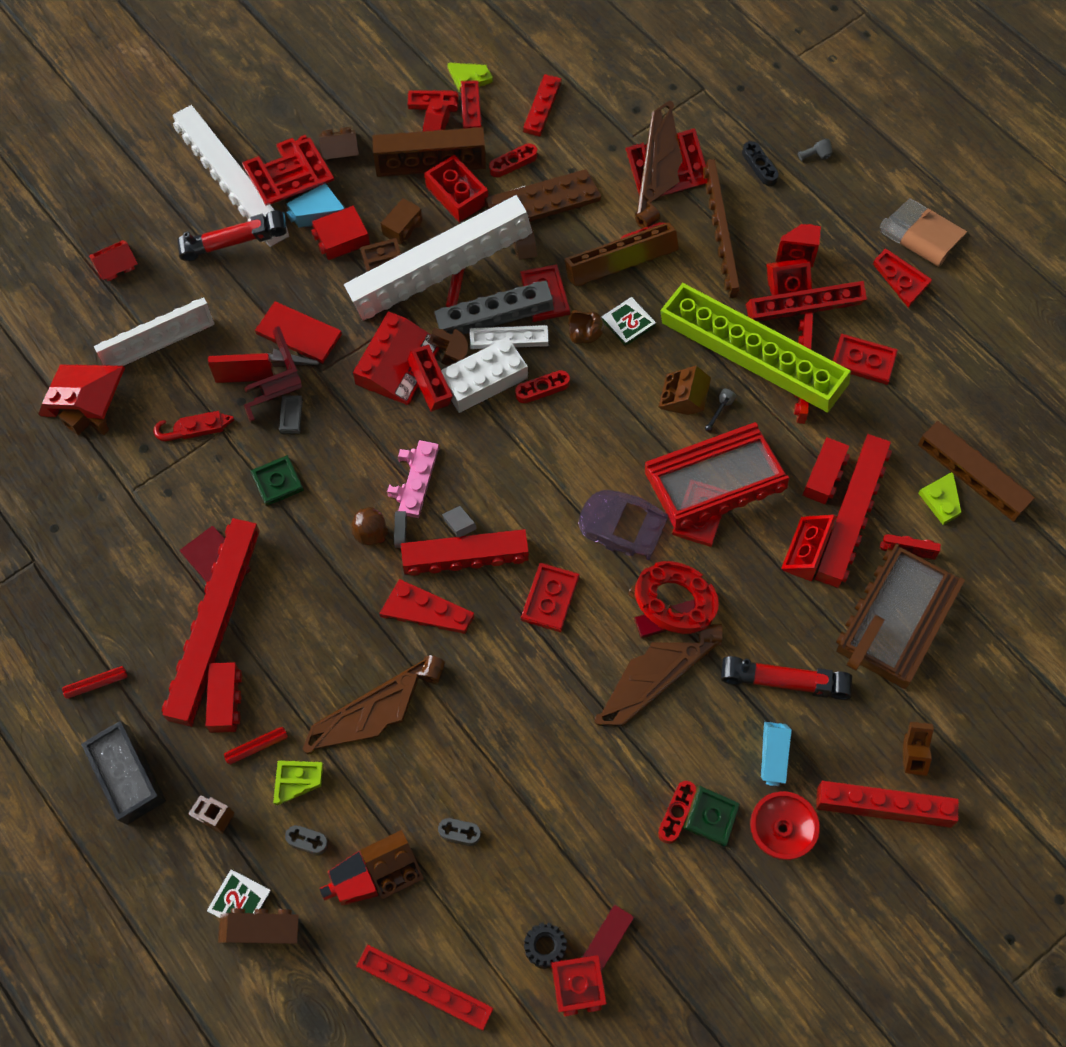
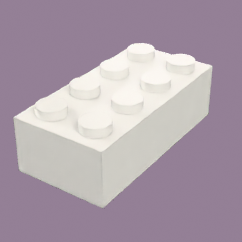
(485, 374)

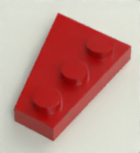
(901, 276)

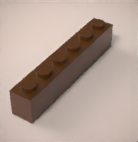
(621, 254)
(976, 471)

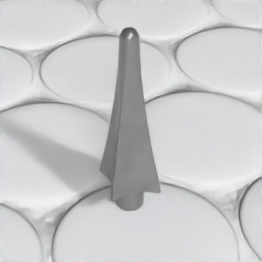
(277, 359)

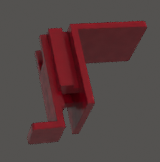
(278, 384)

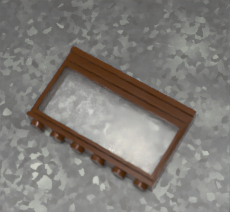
(913, 602)

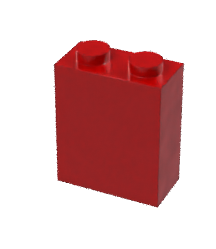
(340, 233)

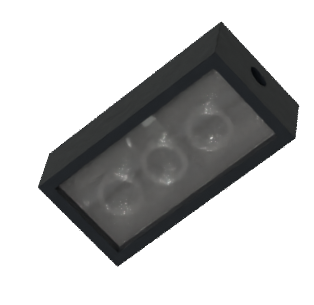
(123, 773)

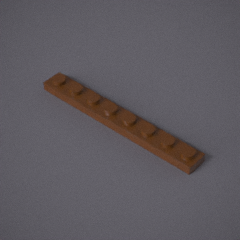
(722, 234)

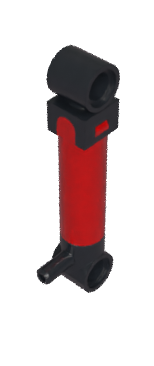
(258, 228)
(819, 682)

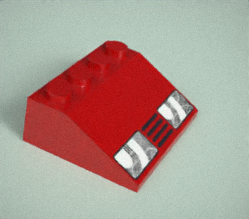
(385, 362)

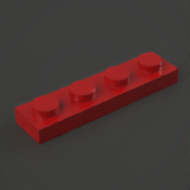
(542, 105)

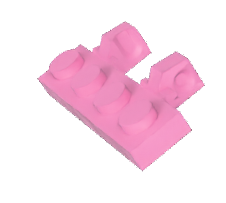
(413, 493)

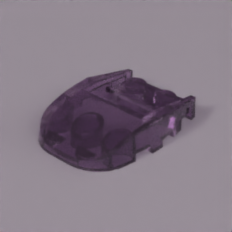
(603, 513)

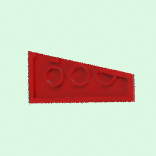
(425, 608)

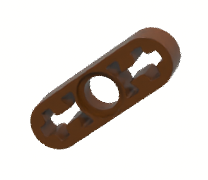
(865, 642)

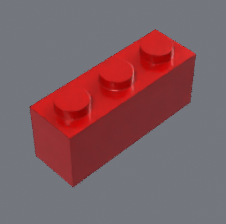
(429, 377)
(827, 471)
(223, 697)

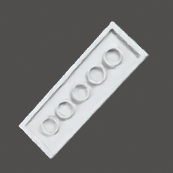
(155, 334)

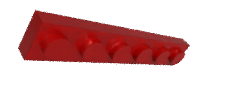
(805, 339)
(425, 987)

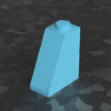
(313, 206)
(775, 753)

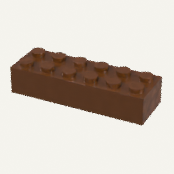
(424, 150)

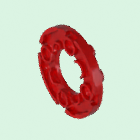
(686, 576)

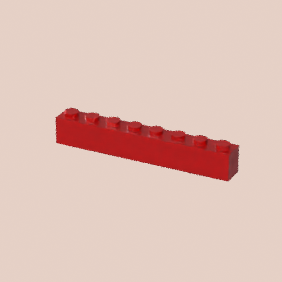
(853, 511)

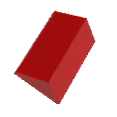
(808, 545)

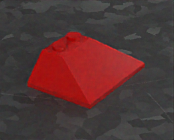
(690, 170)
(288, 174)
(82, 388)

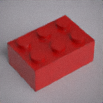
(456, 188)

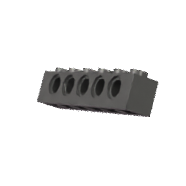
(504, 311)

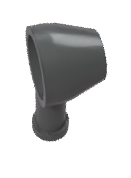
(822, 149)

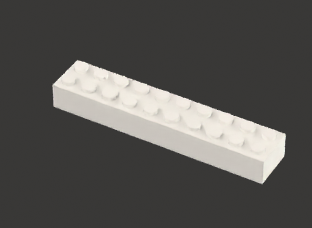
(439, 258)

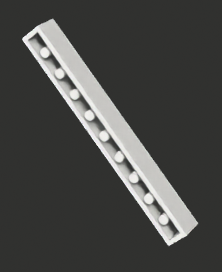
(222, 165)

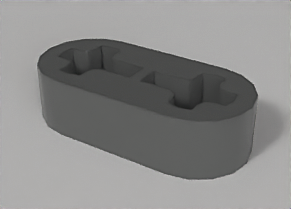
(400, 528)
(459, 826)
(308, 835)

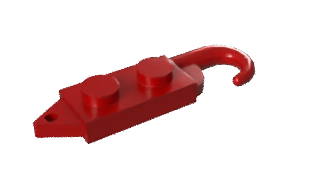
(194, 426)

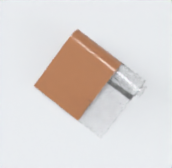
(922, 231)

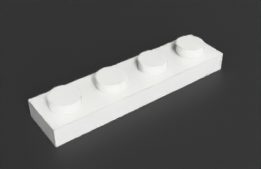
(519, 336)

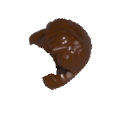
(585, 327)
(369, 526)

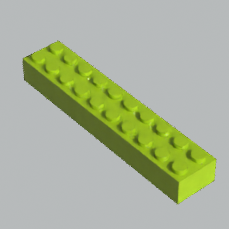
(756, 347)

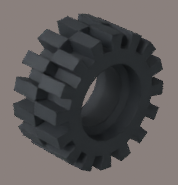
(534, 935)

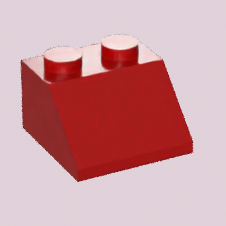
(799, 244)
(113, 260)
(789, 276)

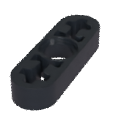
(760, 171)

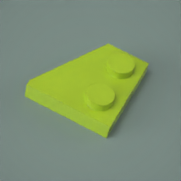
(469, 72)
(942, 498)
(296, 779)

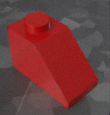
(436, 116)

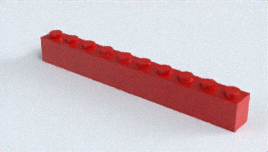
(211, 622)

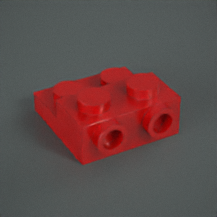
(578, 985)

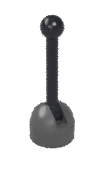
(726, 398)

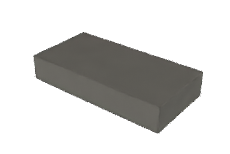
(291, 415)
(459, 521)

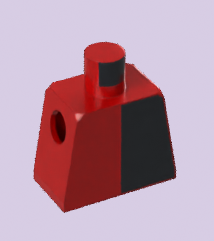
(349, 881)

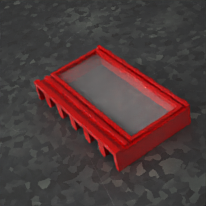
(716, 476)

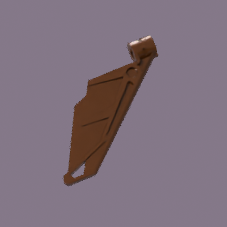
(660, 165)
(654, 673)
(374, 710)

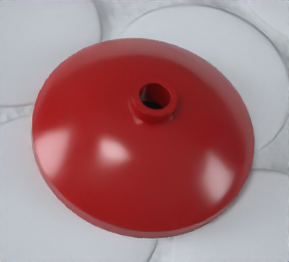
(788, 811)

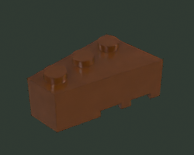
(258, 927)

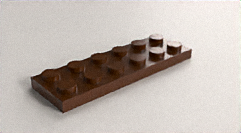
(552, 195)

